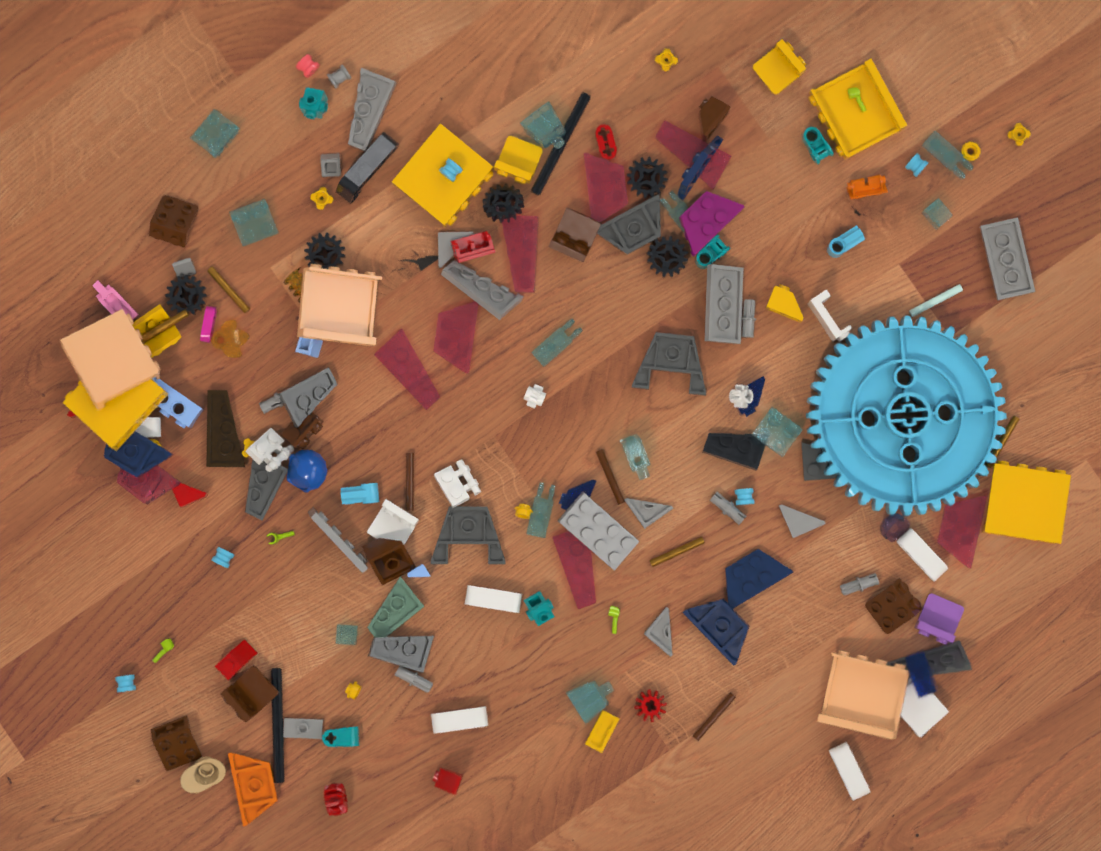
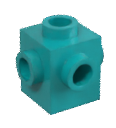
(313, 103)
(539, 608)

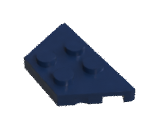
(700, 161)
(137, 455)
(752, 576)
(720, 626)

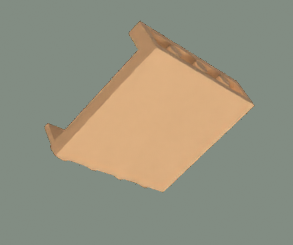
(337, 305)
(110, 357)
(865, 695)

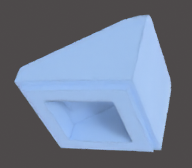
(309, 346)
(420, 571)

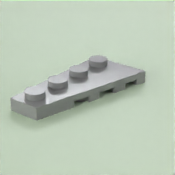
(372, 99)
(490, 296)
(334, 534)

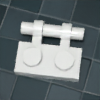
(265, 446)
(451, 485)

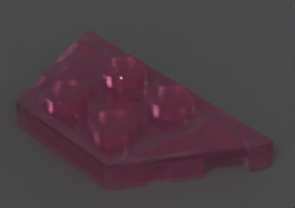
(605, 187)
(456, 335)
(149, 485)
(961, 528)

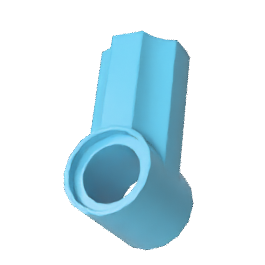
(846, 241)
(362, 494)

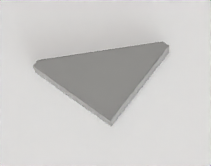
(445, 250)
(646, 511)
(799, 522)
(660, 632)

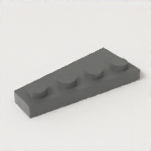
(943, 659)

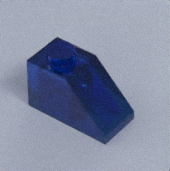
(756, 387)
(572, 494)
(921, 674)

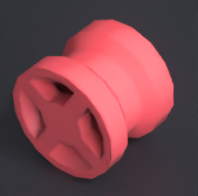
(307, 65)

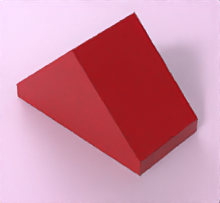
(187, 495)

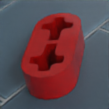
(610, 141)

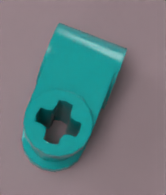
(817, 146)
(714, 250)
(344, 737)

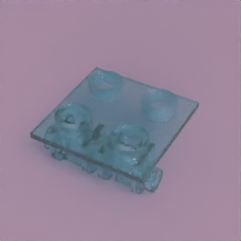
(215, 133)
(253, 222)
(777, 432)

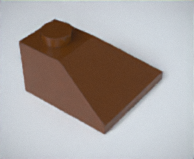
(711, 115)
(388, 559)

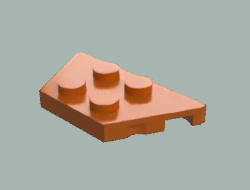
(253, 786)

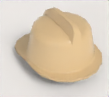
(202, 775)

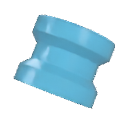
(916, 165)
(450, 170)
(744, 496)
(222, 557)
(125, 683)

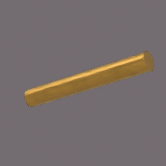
(228, 289)
(165, 325)
(1004, 437)
(677, 551)

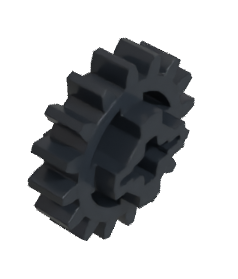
(639, 167)
(505, 205)
(322, 245)
(665, 264)
(177, 299)

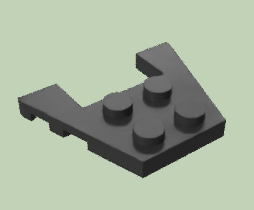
(672, 354)
(468, 526)

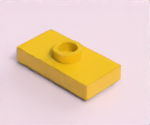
(602, 731)

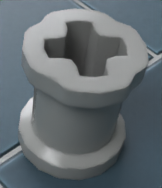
(339, 76)

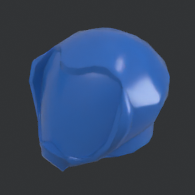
(306, 470)

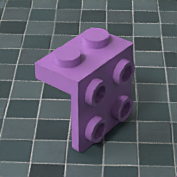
(939, 618)

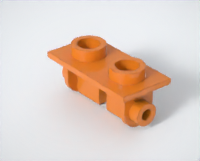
(859, 189)

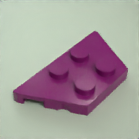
(707, 218)

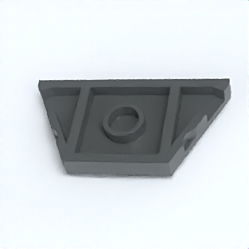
(634, 227)

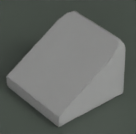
(330, 165)
(184, 267)

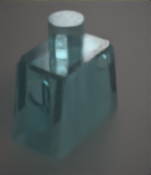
(544, 127)
(633, 447)
(590, 699)

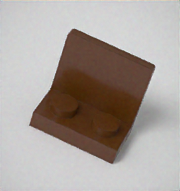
(575, 234)
(300, 436)
(175, 743)

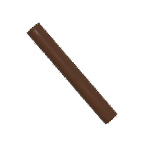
(610, 477)
(409, 481)
(714, 716)

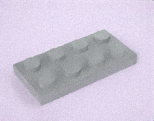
(1007, 259)
(724, 304)
(598, 531)

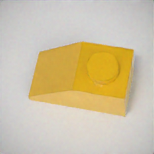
(784, 303)

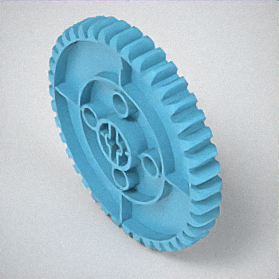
(939, 375)

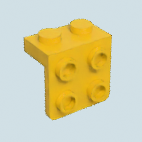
(780, 67)
(518, 160)
(164, 339)

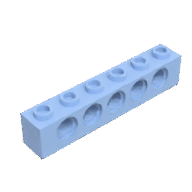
(191, 410)

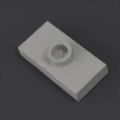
(303, 728)

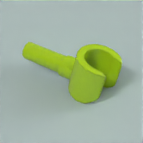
(855, 93)
(280, 536)
(614, 612)
(167, 646)

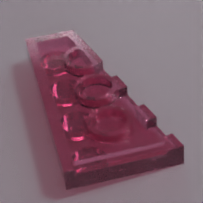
(686, 147)
(521, 243)
(405, 365)
(578, 568)

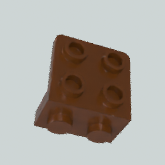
(172, 220)
(893, 606)
(249, 694)

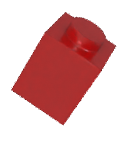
(236, 660)
(447, 780)

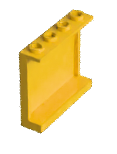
(844, 118)
(430, 188)
(120, 415)
(1027, 502)

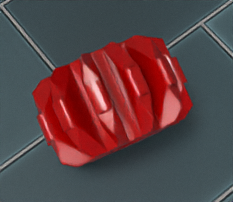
(644, 708)
(335, 799)

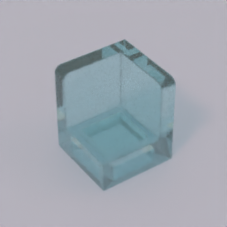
(937, 213)
(346, 634)

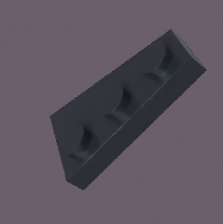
(735, 448)

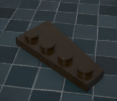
(222, 435)

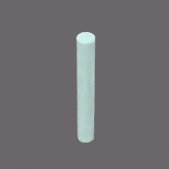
(936, 300)

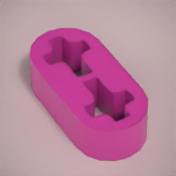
(208, 324)

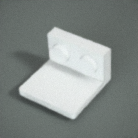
(393, 523)

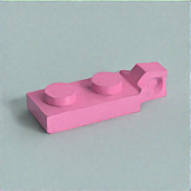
(112, 300)

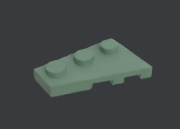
(396, 610)

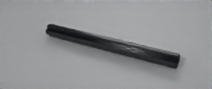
(556, 153)
(277, 727)

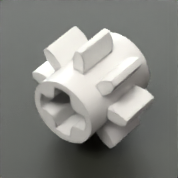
(534, 396)
(741, 396)

